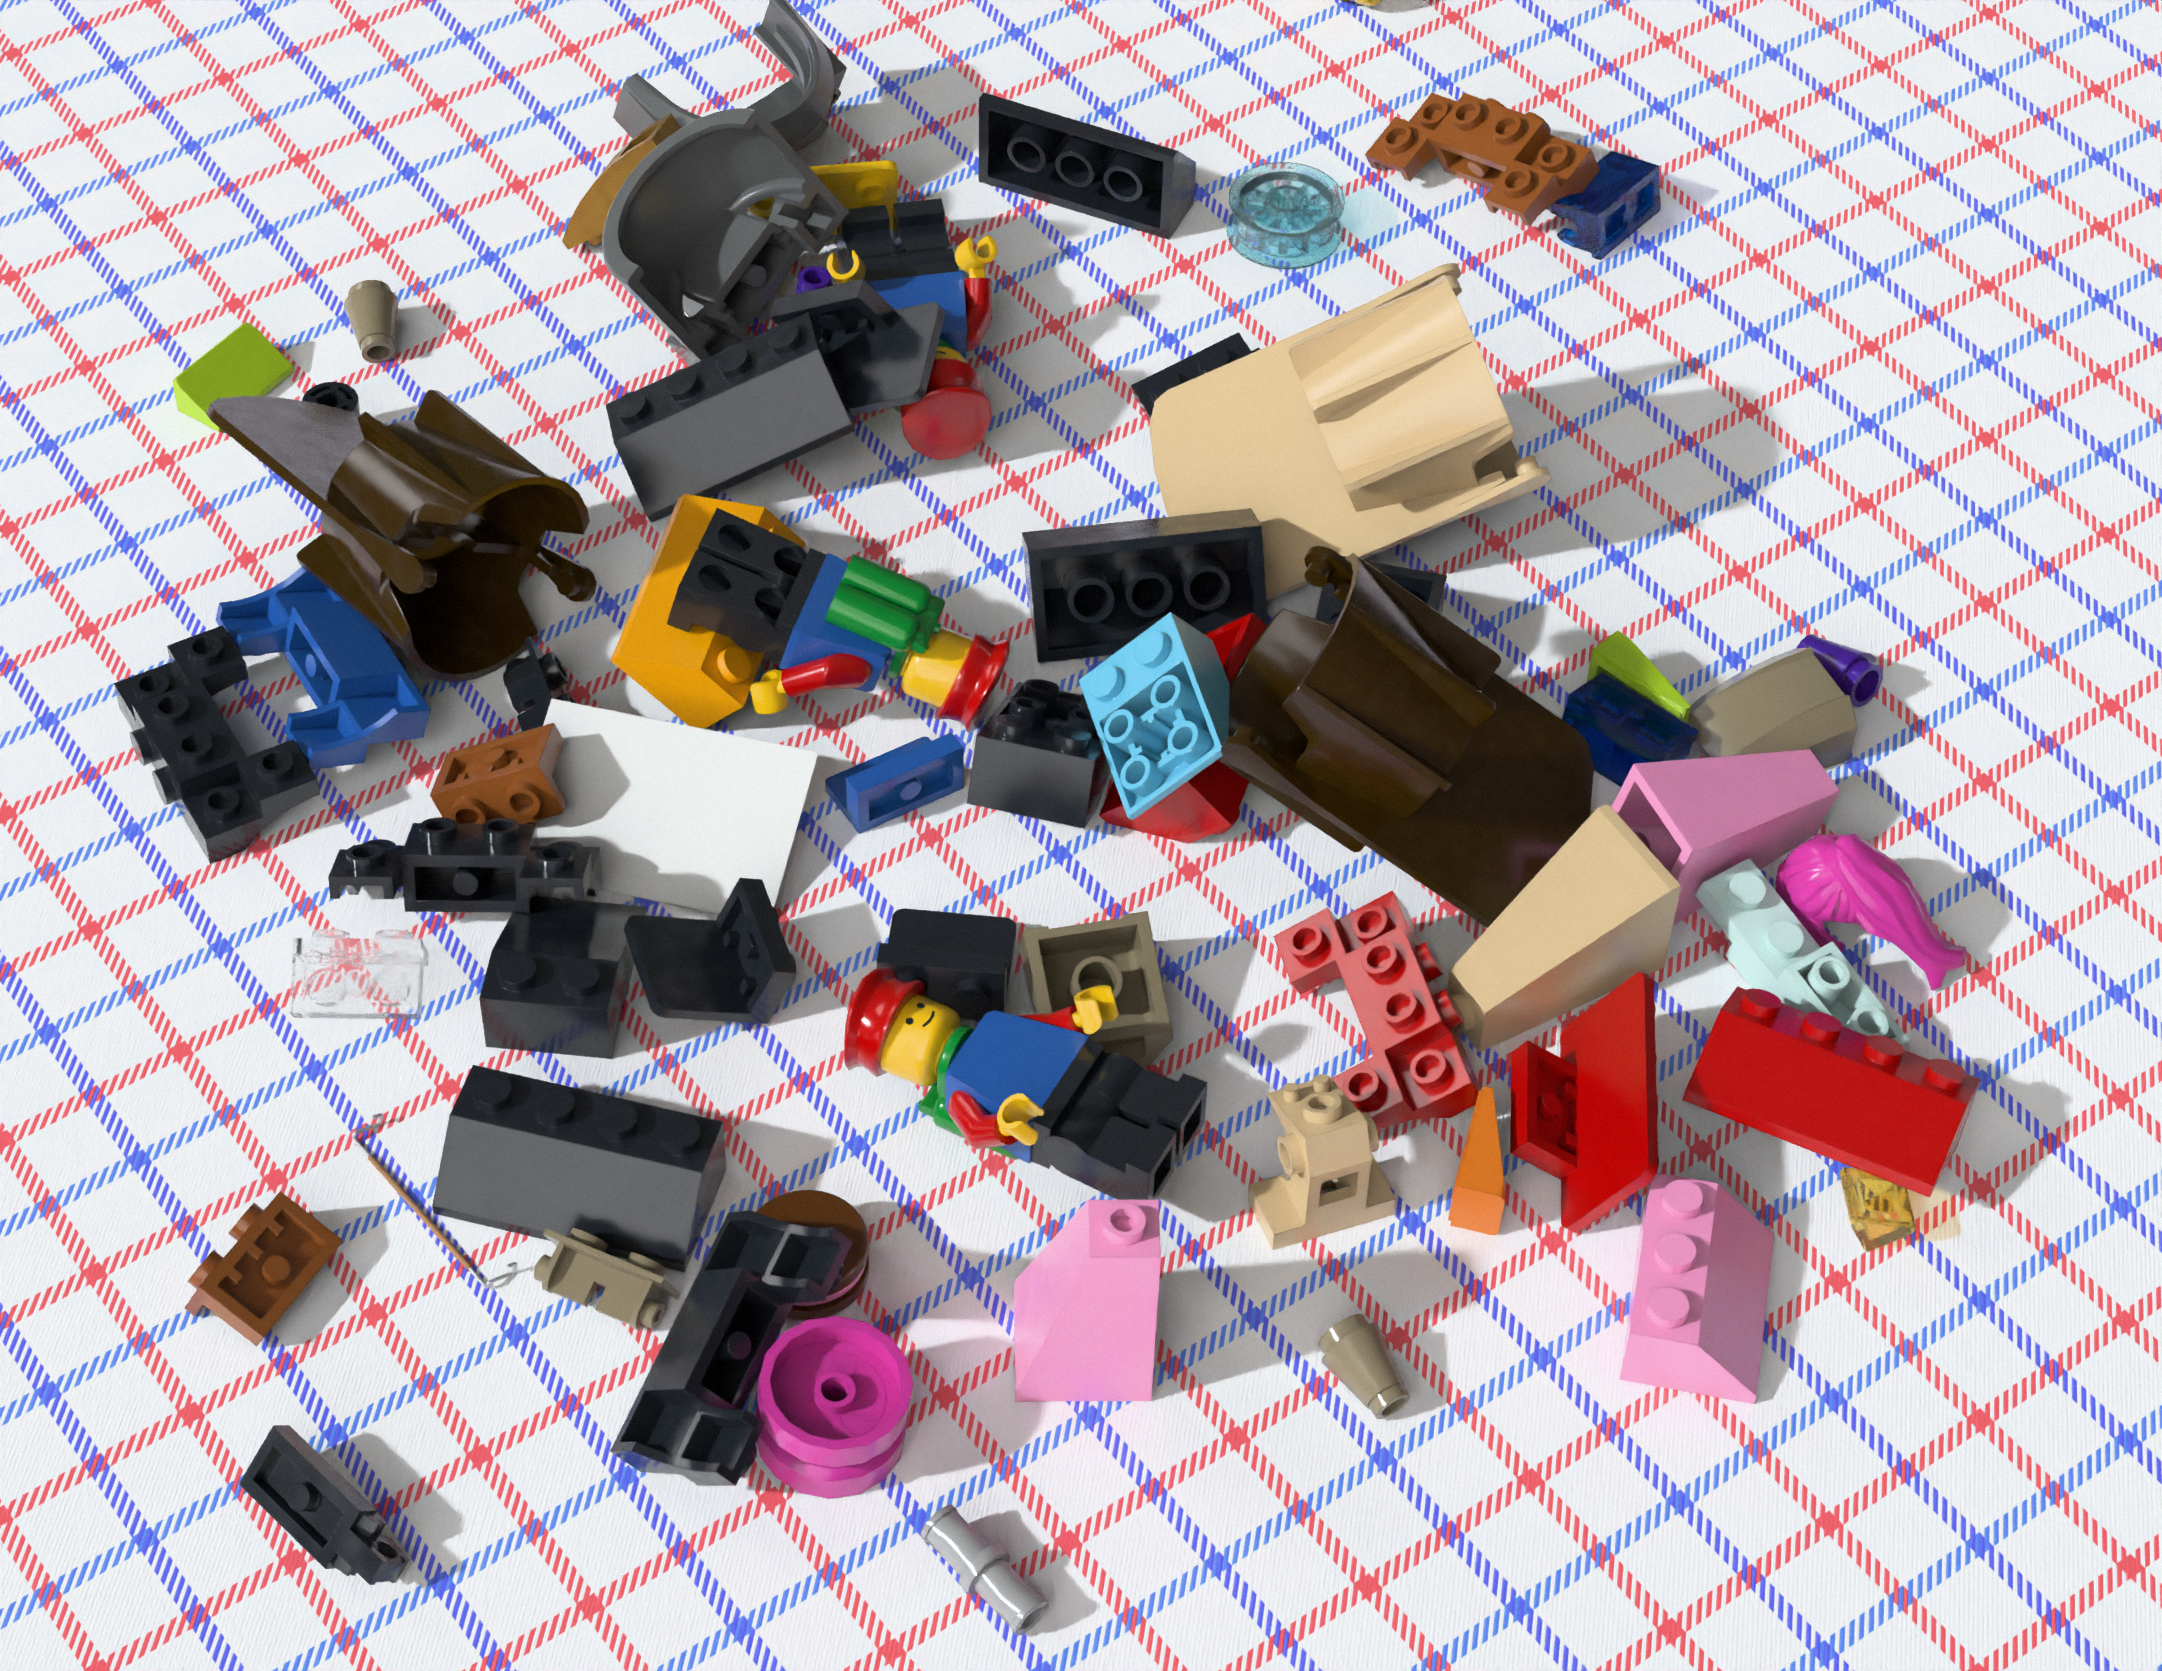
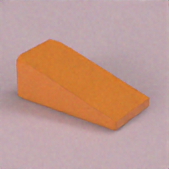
(1479, 1184)

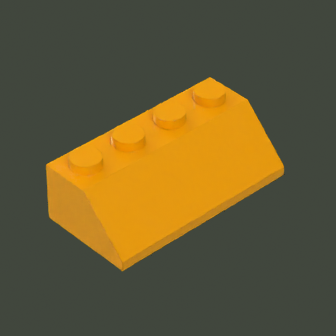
(696, 672)

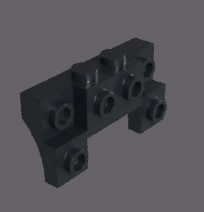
(197, 755)
(467, 867)
(695, 1392)

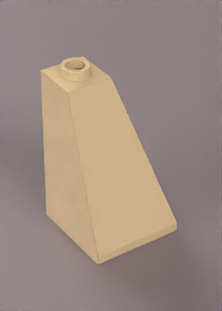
(1569, 934)

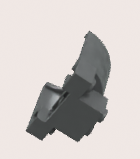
(690, 244)

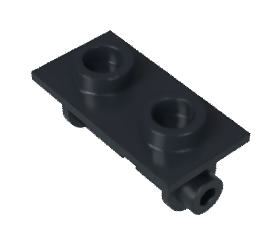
(535, 682)

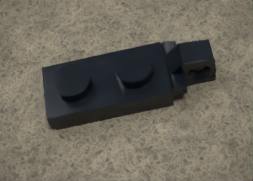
(321, 1508)

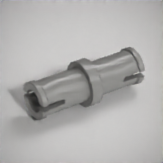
(984, 1570)

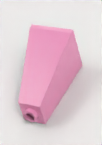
(1723, 810)
(1091, 1307)

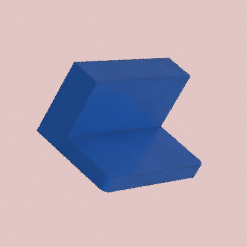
(898, 781)

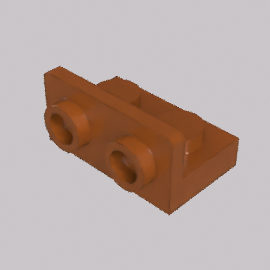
(502, 779)
(265, 1269)

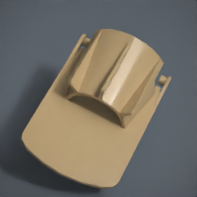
(1346, 432)

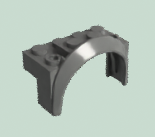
(794, 109)

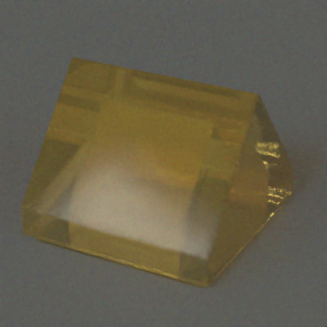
(1876, 1208)

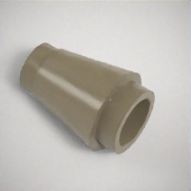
(373, 318)
(1364, 1364)

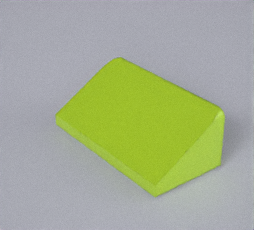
(235, 367)

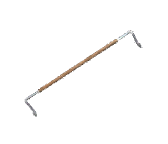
(420, 1213)

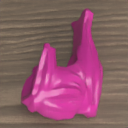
(1858, 884)

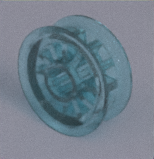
(1285, 215)

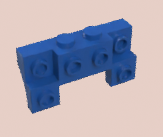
(342, 664)

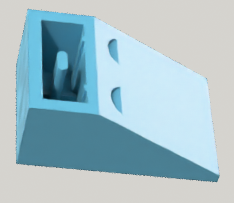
(1159, 711)

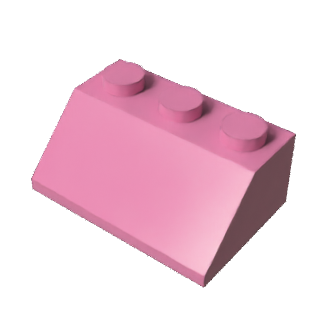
(1698, 1292)

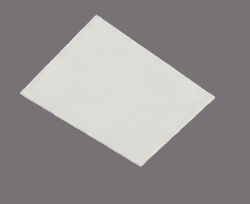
(675, 804)

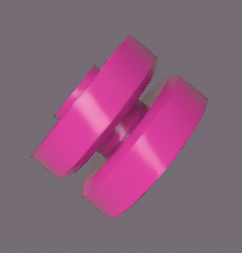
(833, 1406)

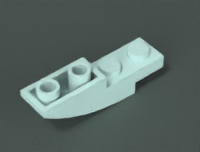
(1783, 958)

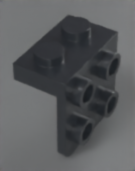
(956, 955)
(715, 967)

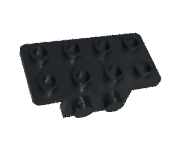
(878, 349)

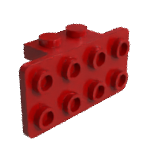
(1593, 1106)

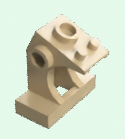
(1323, 1148)

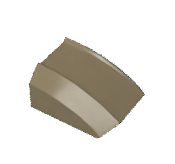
(1777, 708)
(1096, 954)

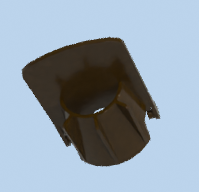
(420, 523)
(1407, 741)

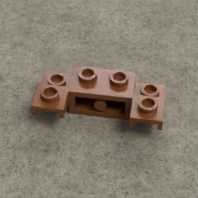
(1491, 148)

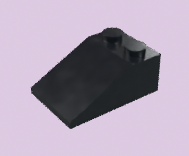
(559, 978)

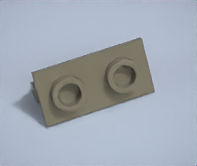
(630, 1285)

